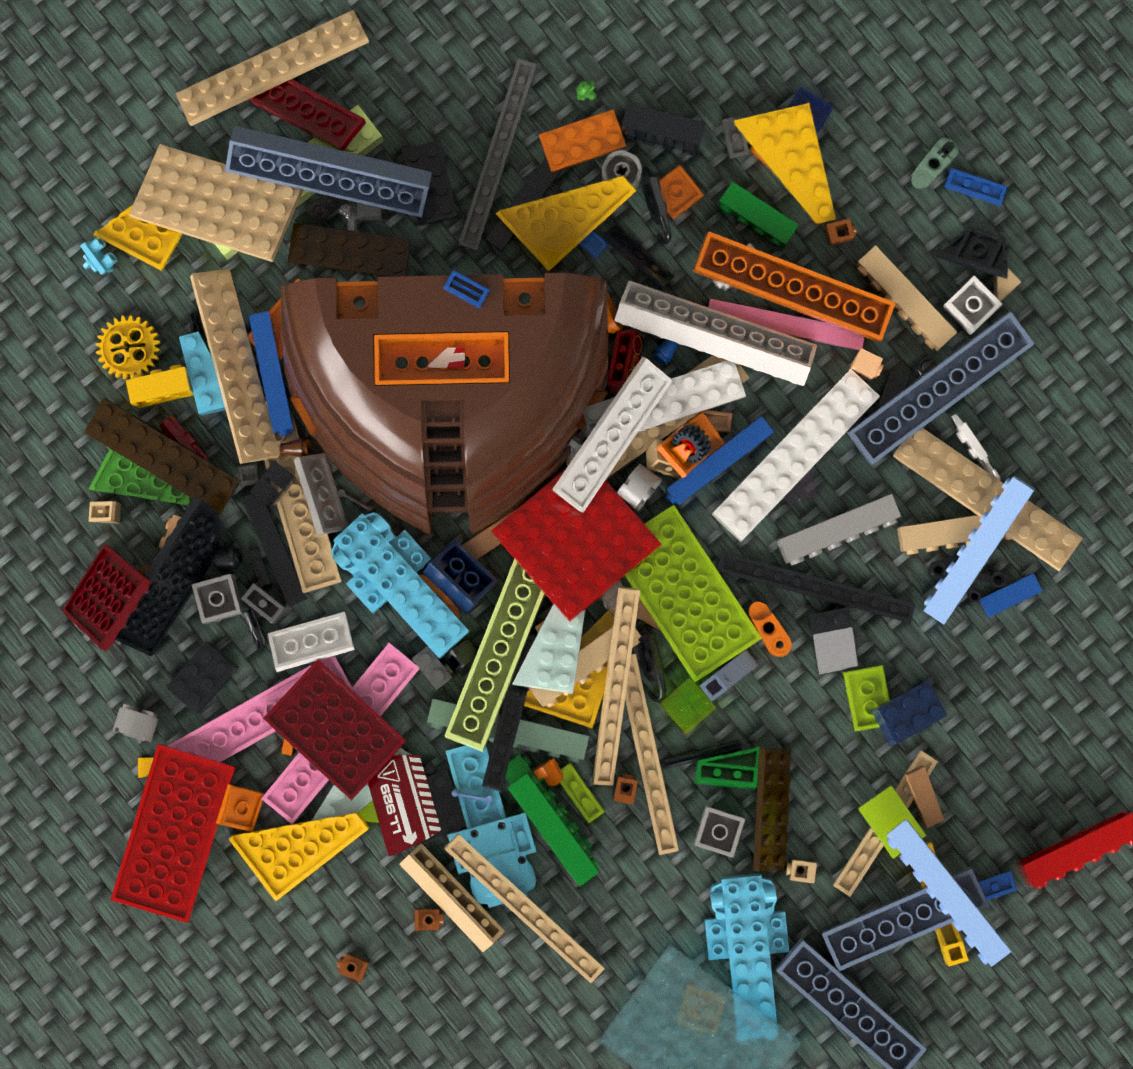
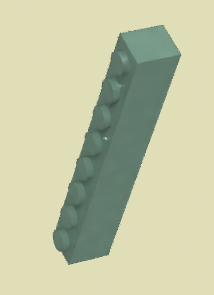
(529, 734)

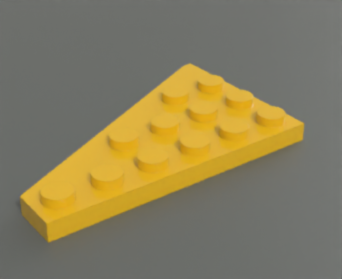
(792, 151)
(561, 221)
(140, 239)
(585, 700)
(292, 852)

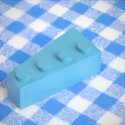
(202, 374)

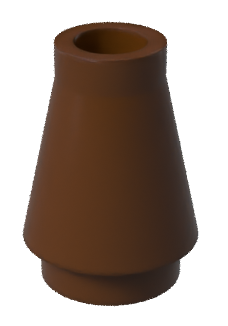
(297, 447)

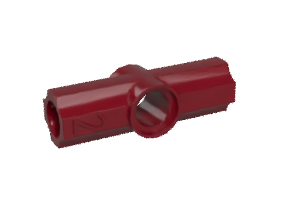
(173, 429)

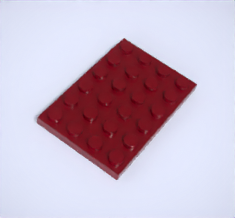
(106, 597)
(334, 729)

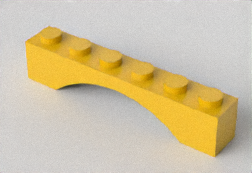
(949, 938)

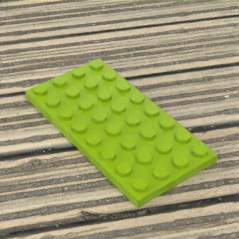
(690, 599)

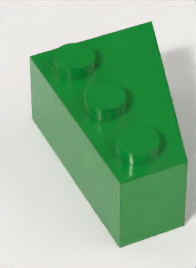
(730, 770)

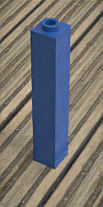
(272, 373)
(719, 461)

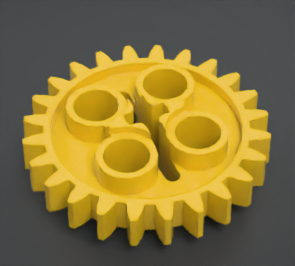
(126, 329)

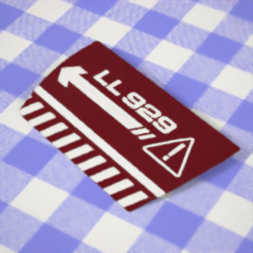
(403, 803)

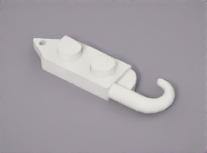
(975, 449)

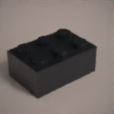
(202, 677)

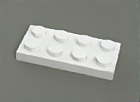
(310, 641)

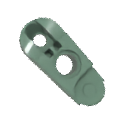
(924, 174)

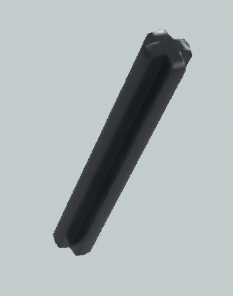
(700, 754)

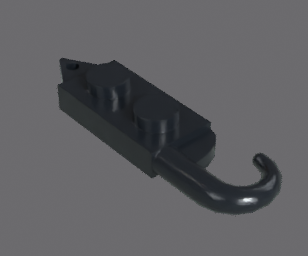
(656, 204)
(651, 661)

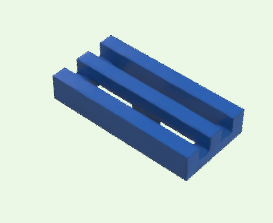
(481, 297)

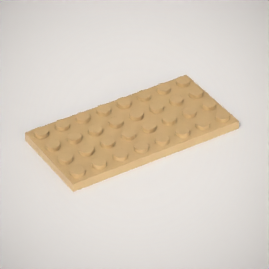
(215, 205)

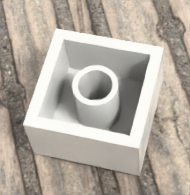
(972, 305)

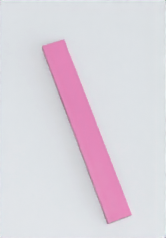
(792, 325)

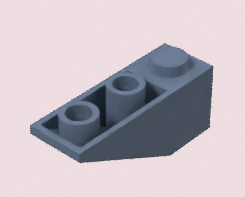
(728, 675)

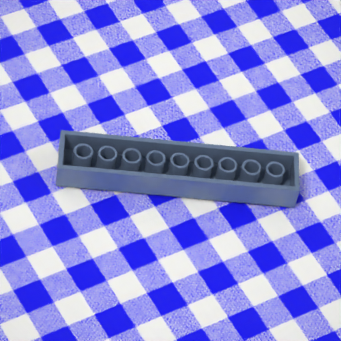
(327, 171)
(940, 388)

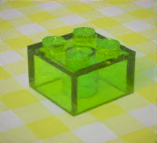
(687, 705)

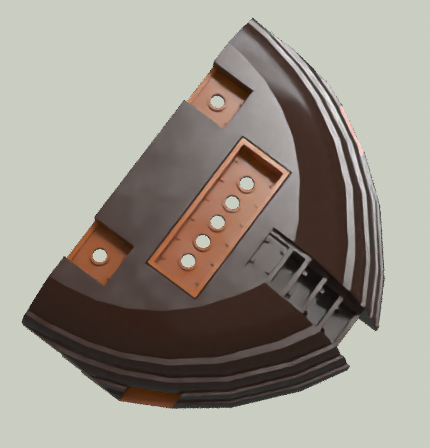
(446, 434)

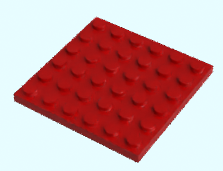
(573, 552)

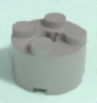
(624, 161)
(639, 487)
(135, 724)

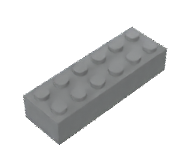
(837, 529)

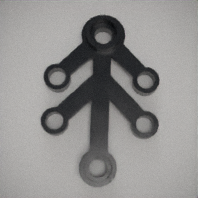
(980, 577)

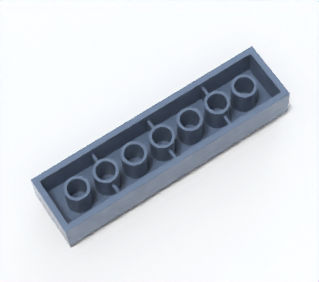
(895, 923)
(849, 1007)

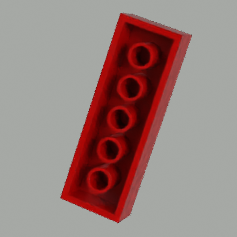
(1077, 850)

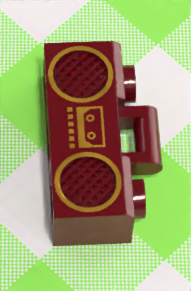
(624, 358)

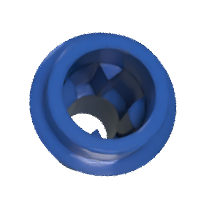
(665, 351)

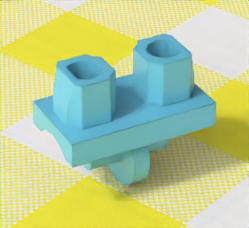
(95, 258)

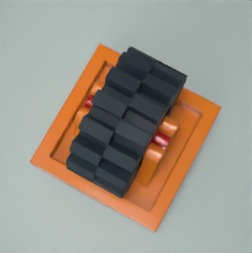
(685, 448)

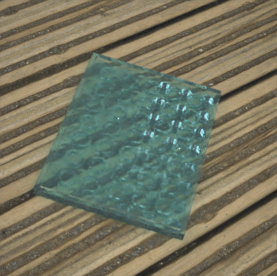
(694, 1022)

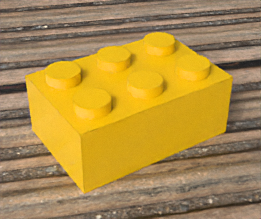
(159, 386)

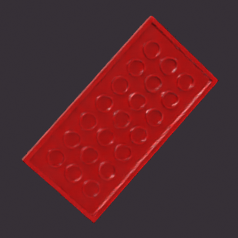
(172, 833)

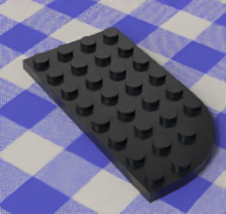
(174, 570)

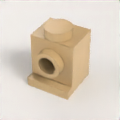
(808, 874)

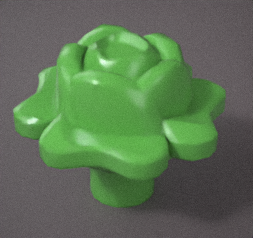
(585, 90)

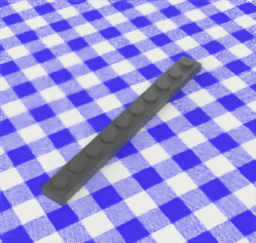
(497, 155)

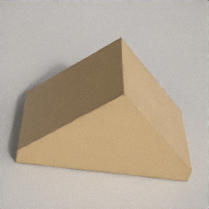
(1004, 286)
(105, 512)

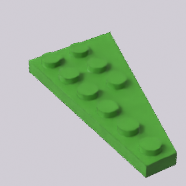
(126, 478)

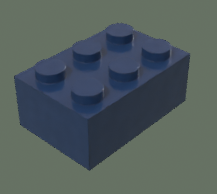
(460, 576)
(909, 713)

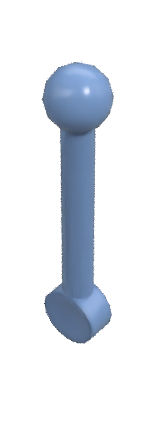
(489, 799)

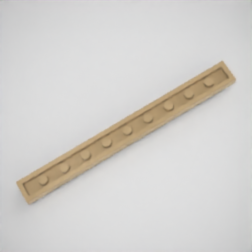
(616, 686)
(649, 761)
(524, 908)

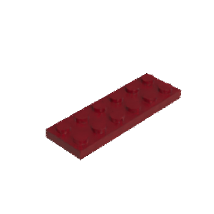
(311, 113)

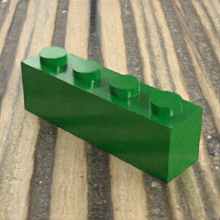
(758, 215)

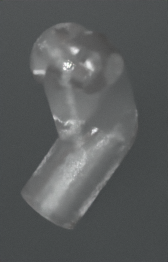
(351, 215)

